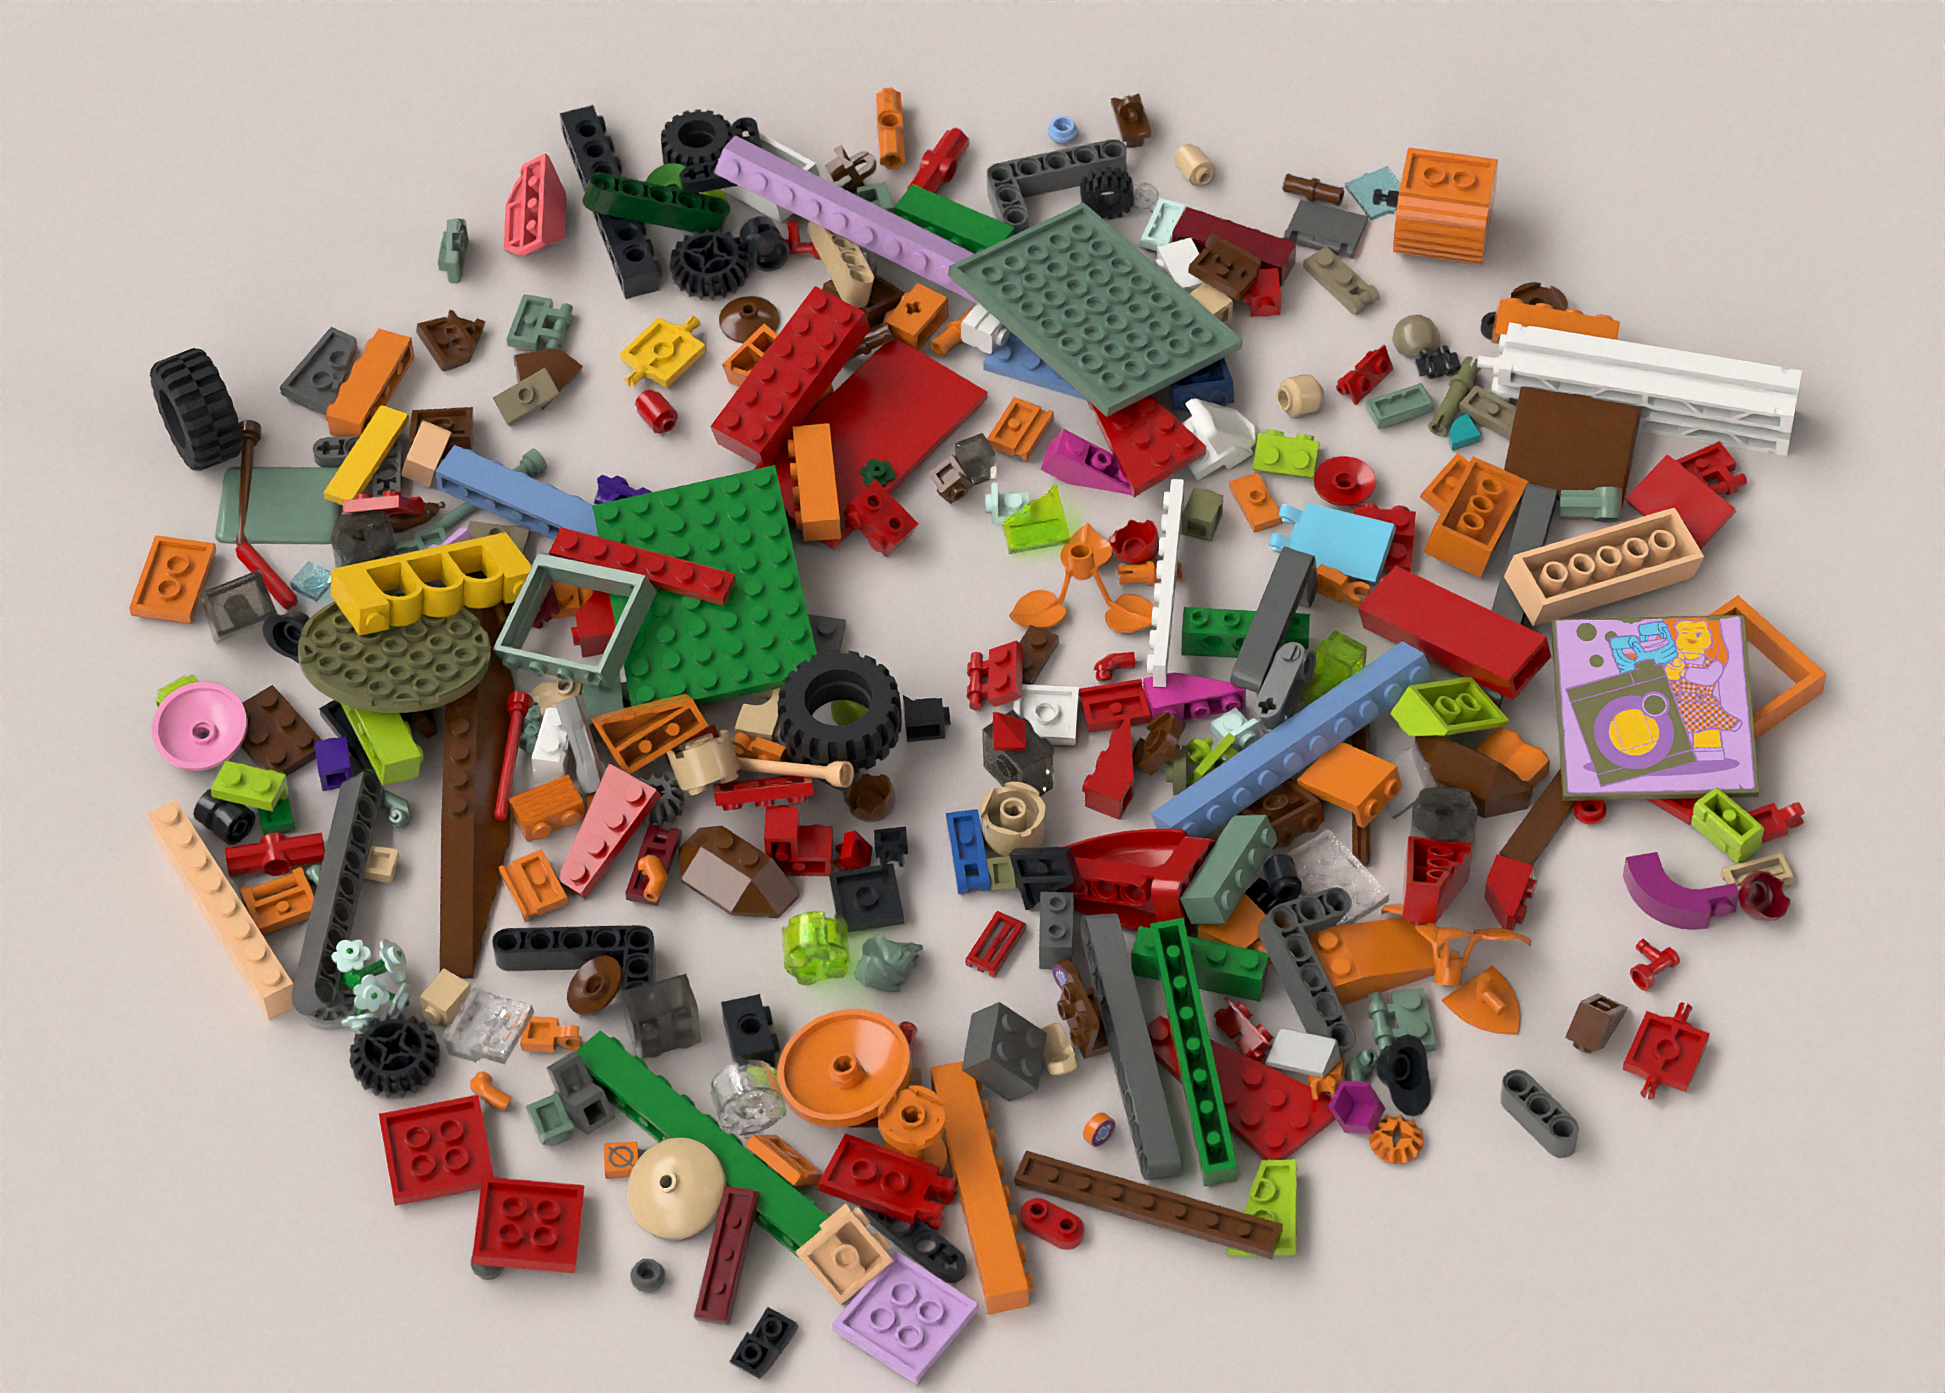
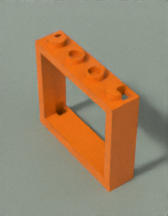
(1787, 657)

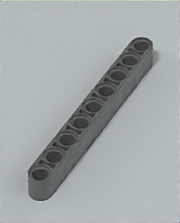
(1529, 533)
(337, 891)
(1130, 1047)

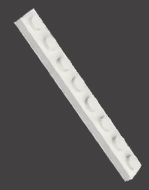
(1165, 591)

